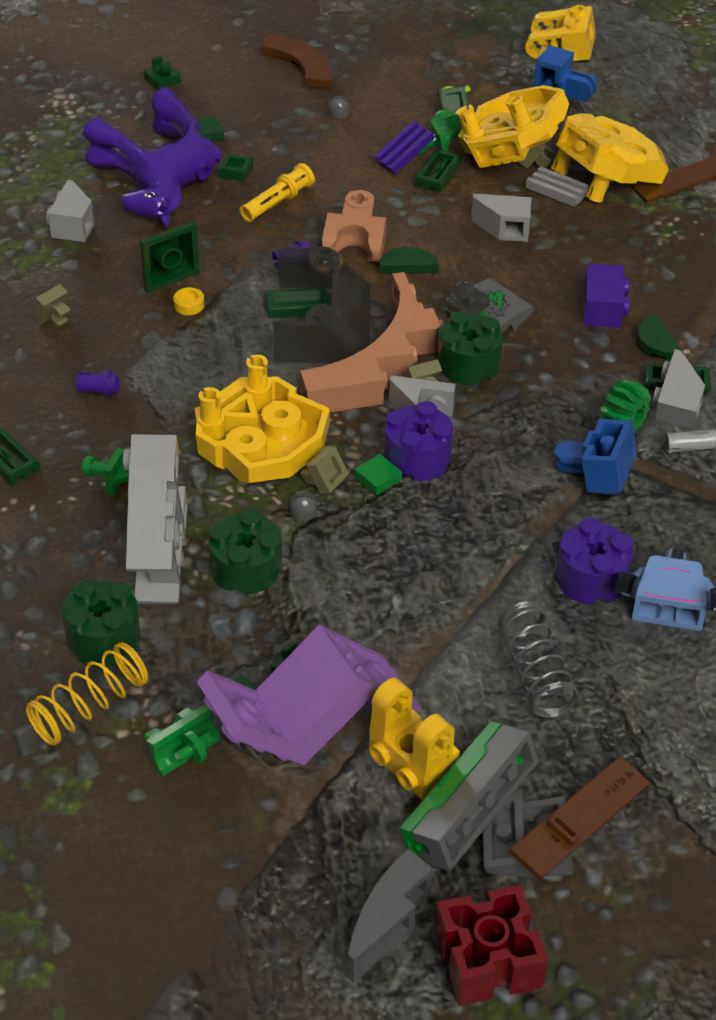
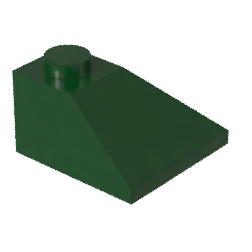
(170, 257)

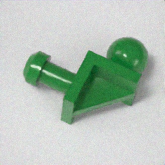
(444, 128)
(113, 471)

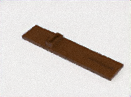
(678, 180)
(579, 818)

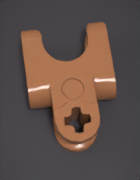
(356, 226)

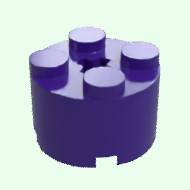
(419, 440)
(591, 561)

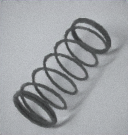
(551, 712)

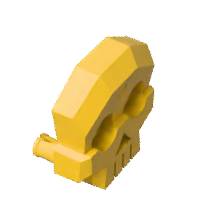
(511, 124)
(609, 152)
(259, 426)

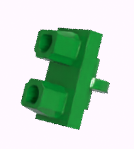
(183, 740)

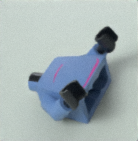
(669, 591)

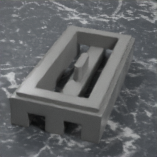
(557, 186)

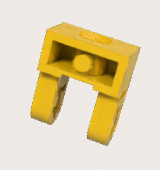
(573, 32)
(407, 746)

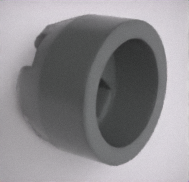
(338, 107)
(303, 506)

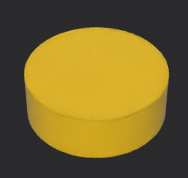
(189, 301)

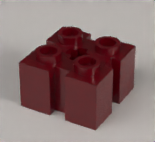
(490, 945)

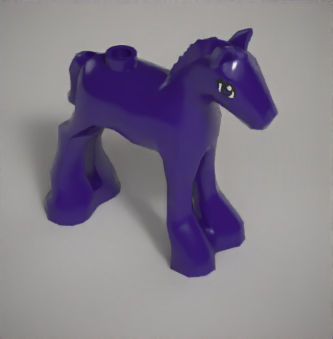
(159, 171)

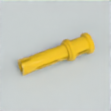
(293, 180)

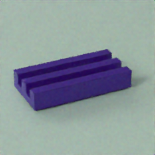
(401, 145)

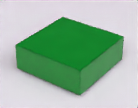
(378, 474)

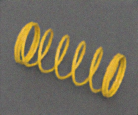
(38, 707)

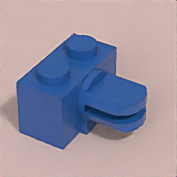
(555, 70)
(602, 457)

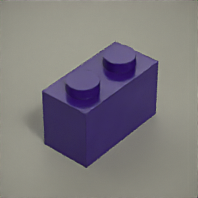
(605, 295)

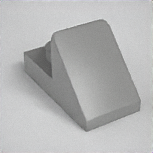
(412, 391)

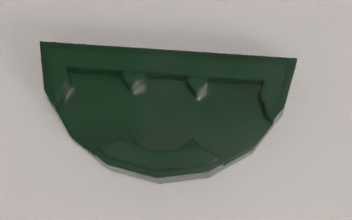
(408, 261)
(655, 338)

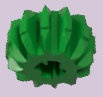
(627, 402)

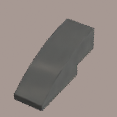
(388, 912)

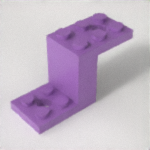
(302, 699)

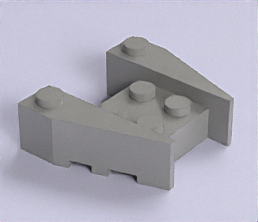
(155, 518)

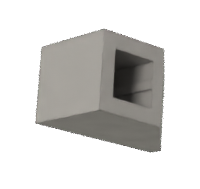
(71, 214)
(502, 216)
(681, 392)

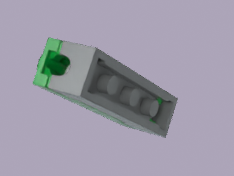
(469, 795)

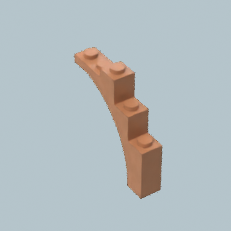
(365, 375)

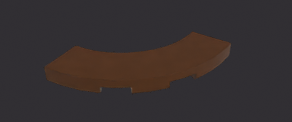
(311, 61)

